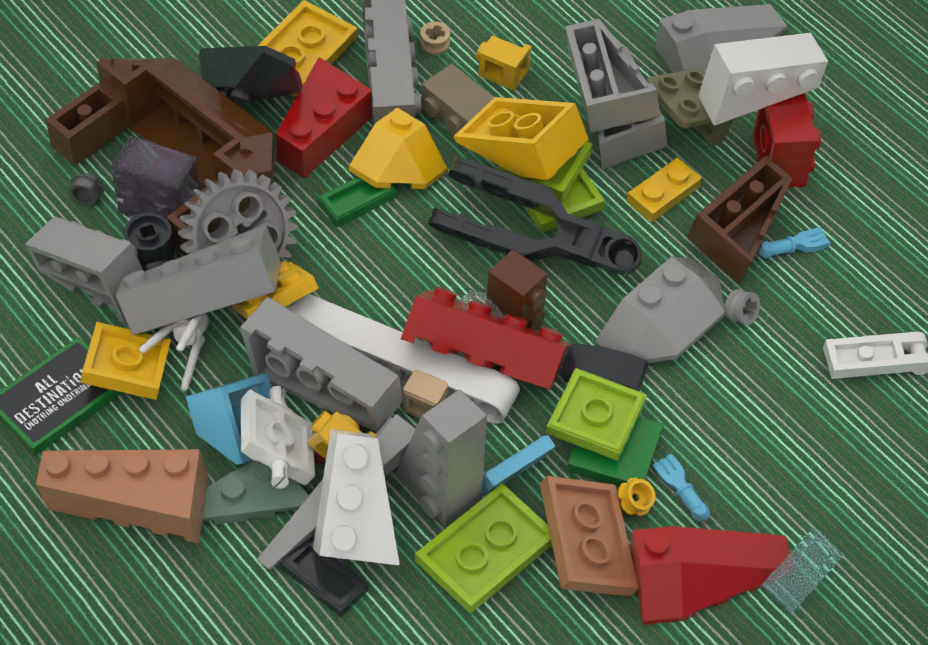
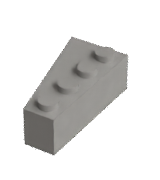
(390, 58)
(201, 281)
(319, 366)

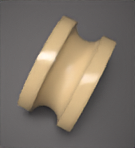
(432, 30)

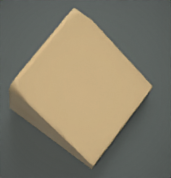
(422, 393)

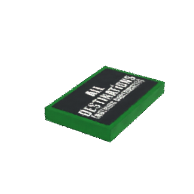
(51, 398)

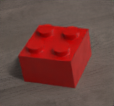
(788, 137)

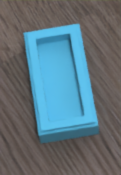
(517, 464)

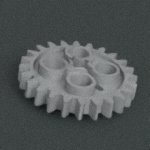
(223, 201)

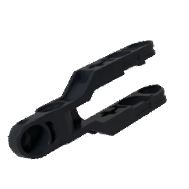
(575, 238)

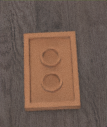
(588, 536)

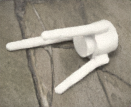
(186, 332)

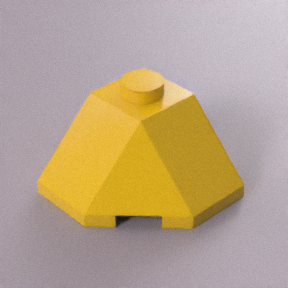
(398, 152)

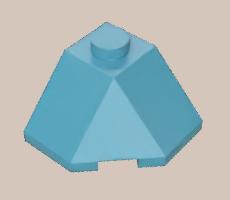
(218, 414)

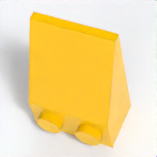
(525, 135)

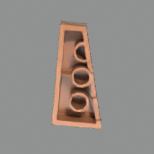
(129, 487)

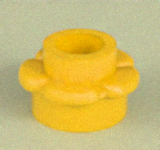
(644, 494)

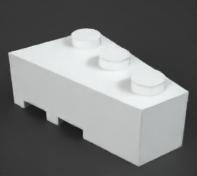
(759, 74)
(354, 502)

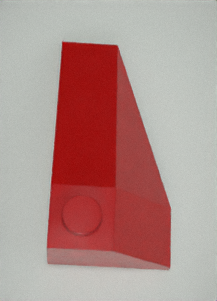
(697, 567)

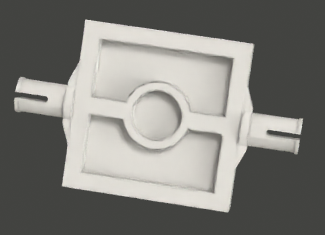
(277, 437)

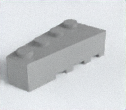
(446, 458)

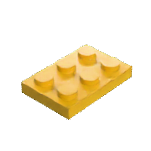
(311, 34)

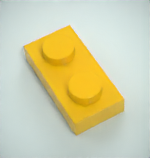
(664, 189)

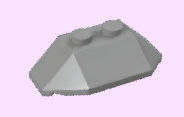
(665, 312)

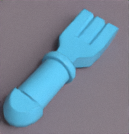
(806, 241)
(675, 478)

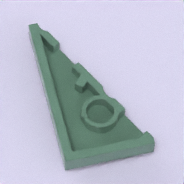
(250, 494)

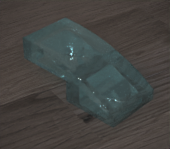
(802, 569)

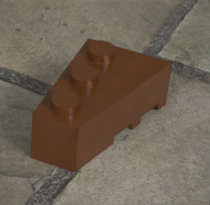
(739, 218)

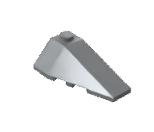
(689, 36)

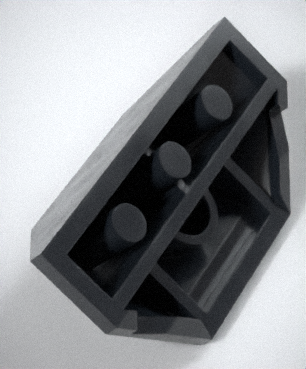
(249, 72)

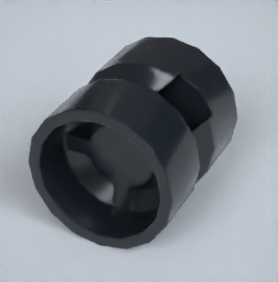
(152, 239)

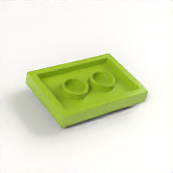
(485, 548)

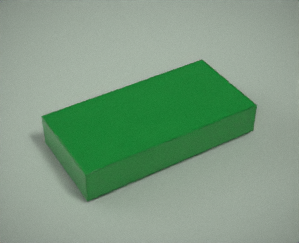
(353, 200)

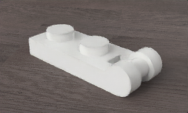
(877, 355)

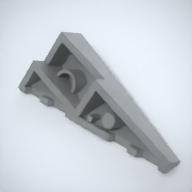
(393, 441)

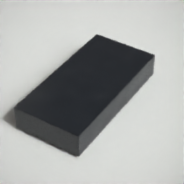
(325, 578)

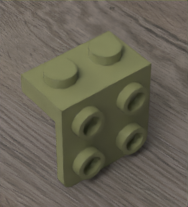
(680, 99)

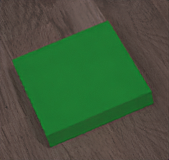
(633, 462)

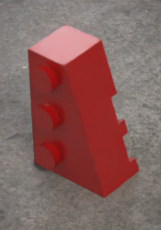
(322, 118)

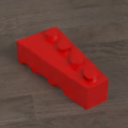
(486, 337)

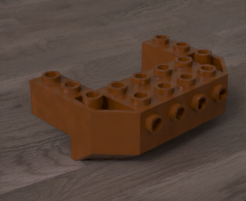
(170, 108)

